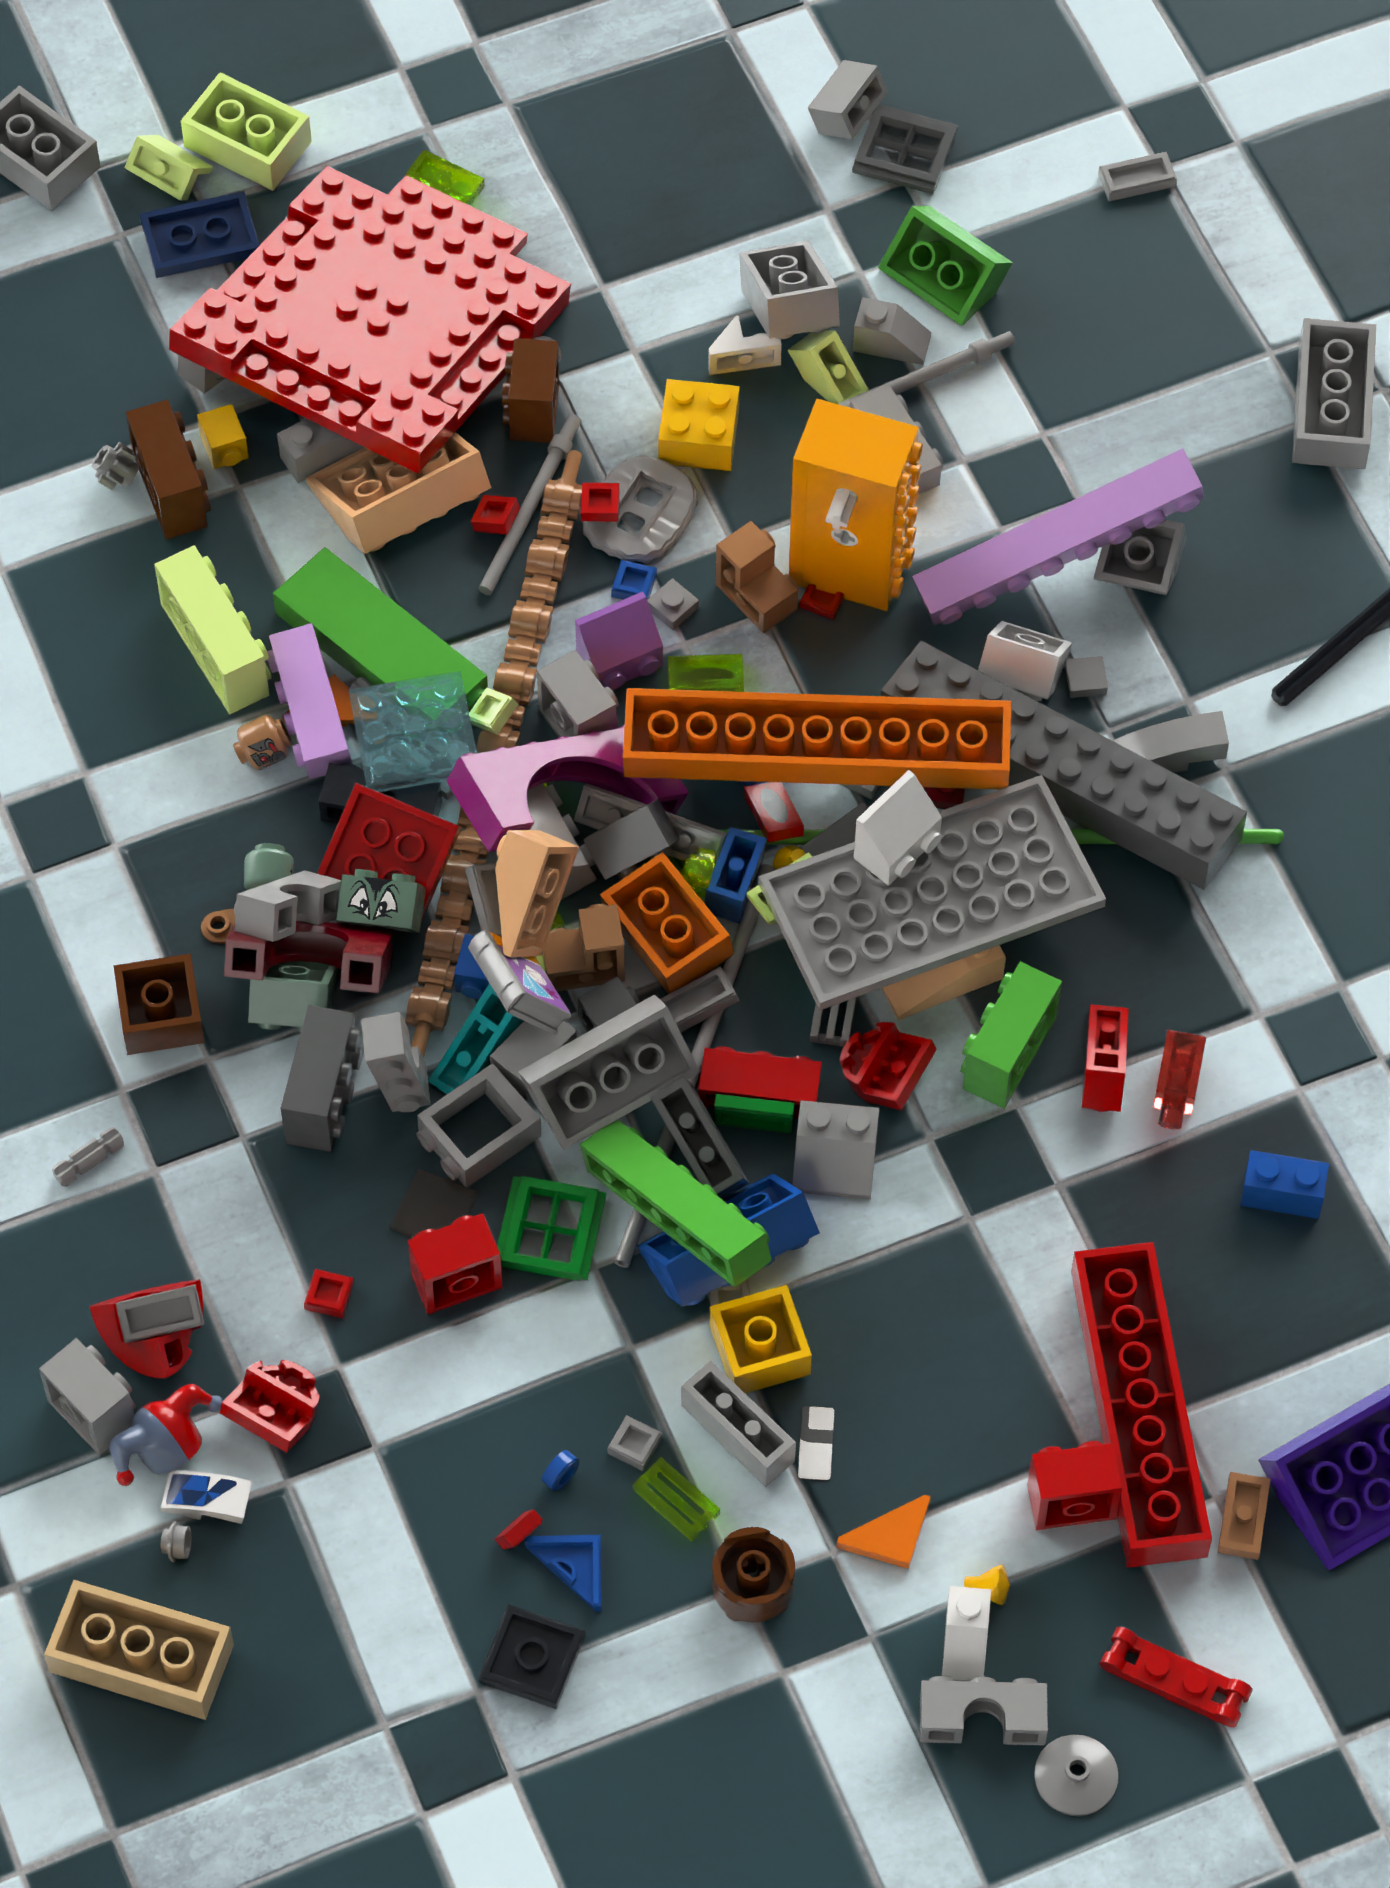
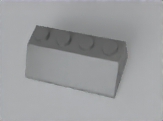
(608, 1071)

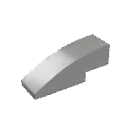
(1180, 741)

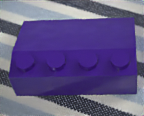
(1338, 1479)

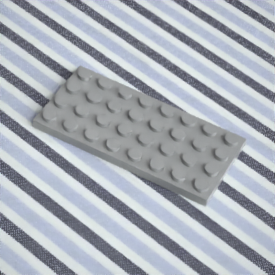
(992, 878)

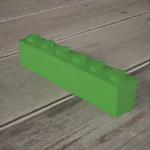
(677, 1202)

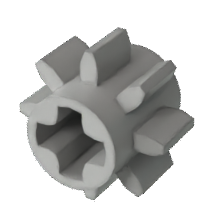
(115, 466)

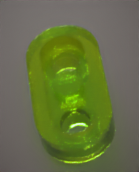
(699, 868)

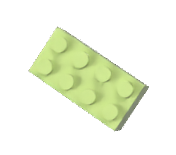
(213, 629)

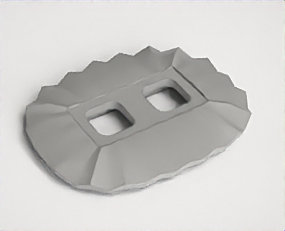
(661, 523)

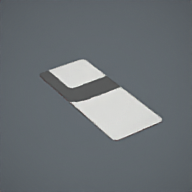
(816, 1443)

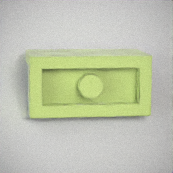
(166, 165)

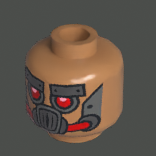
(262, 742)

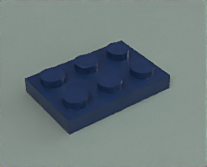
(199, 234)

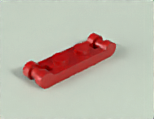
(1175, 1678)

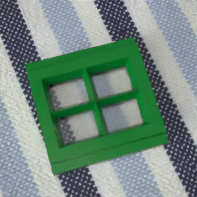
(550, 1228)

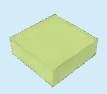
(492, 710)

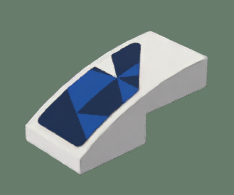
(206, 1494)

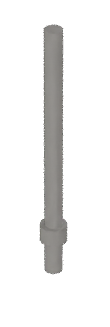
(977, 352)
(558, 451)

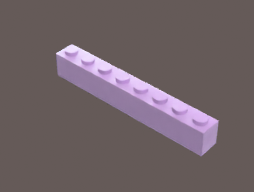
(1059, 538)

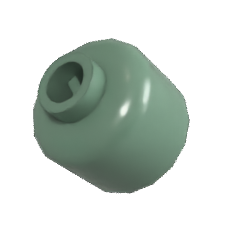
(266, 864)

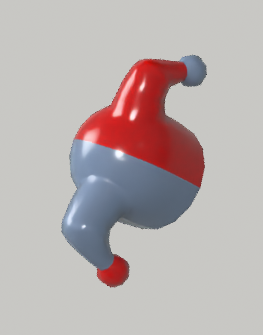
(162, 1433)

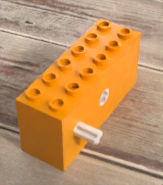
(854, 504)

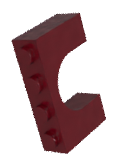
(357, 950)

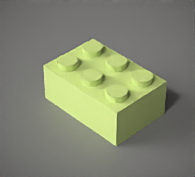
(246, 131)

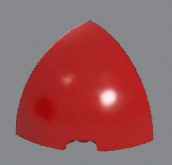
(151, 1356)

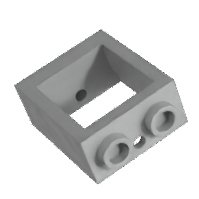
(510, 1103)

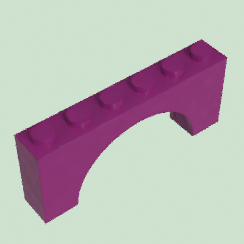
(496, 782)

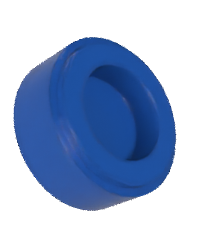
(560, 1470)

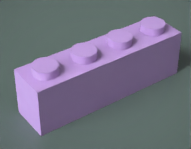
(310, 700)

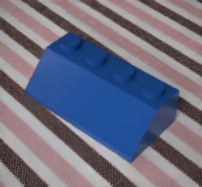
(770, 1202)

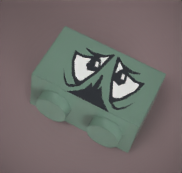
(381, 902)

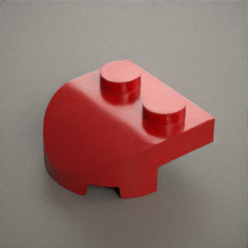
(885, 1064)
(274, 1402)

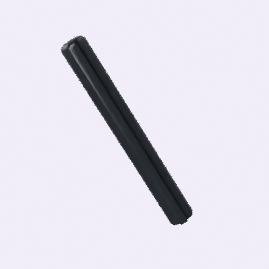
(1332, 650)

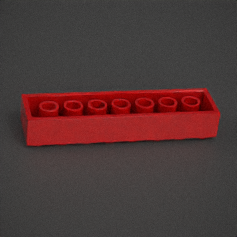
(1141, 1403)

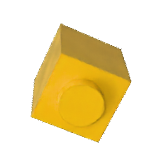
(222, 436)

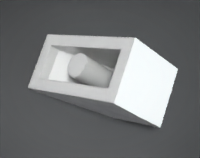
(966, 1633)

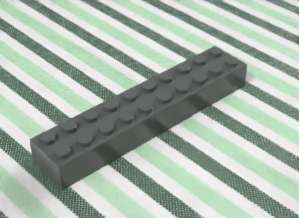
(1091, 775)

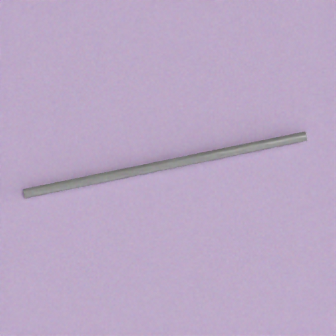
(703, 1041)

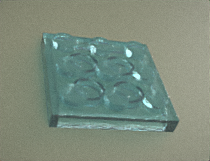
(411, 730)

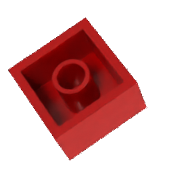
(455, 1263)
(1074, 1485)

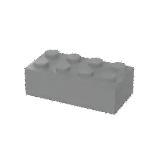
(1334, 393)

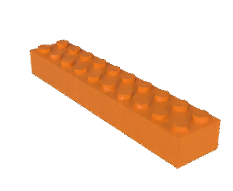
(816, 738)

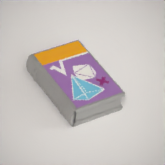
(519, 983)

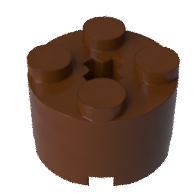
(753, 1597)

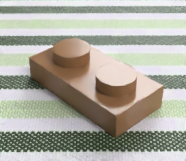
(1244, 1515)

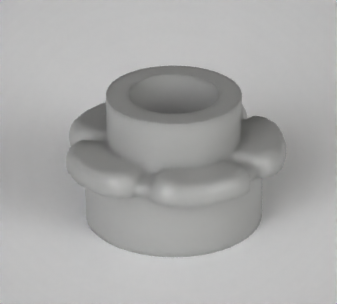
(176, 1542)

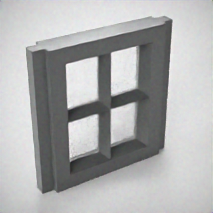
(905, 149)

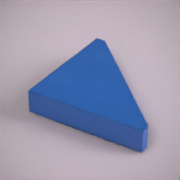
(574, 1561)

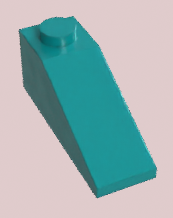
(475, 1042)

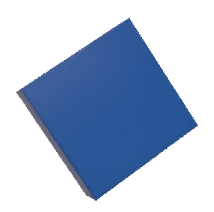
(633, 579)

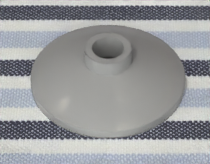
(1073, 1793)

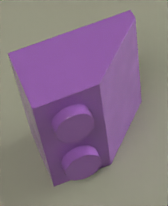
(620, 641)

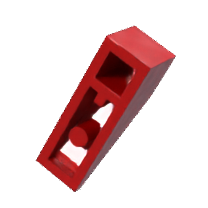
(1105, 1058)

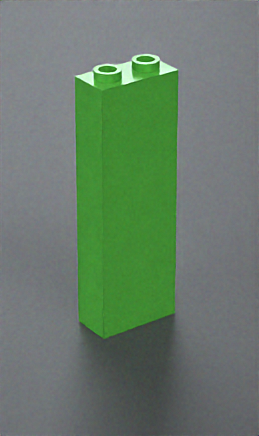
(367, 628)

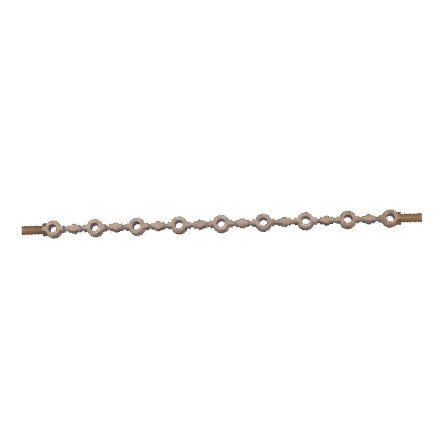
(529, 623)

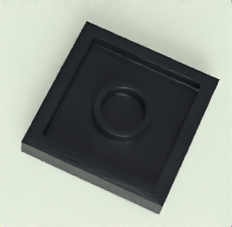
(532, 1656)

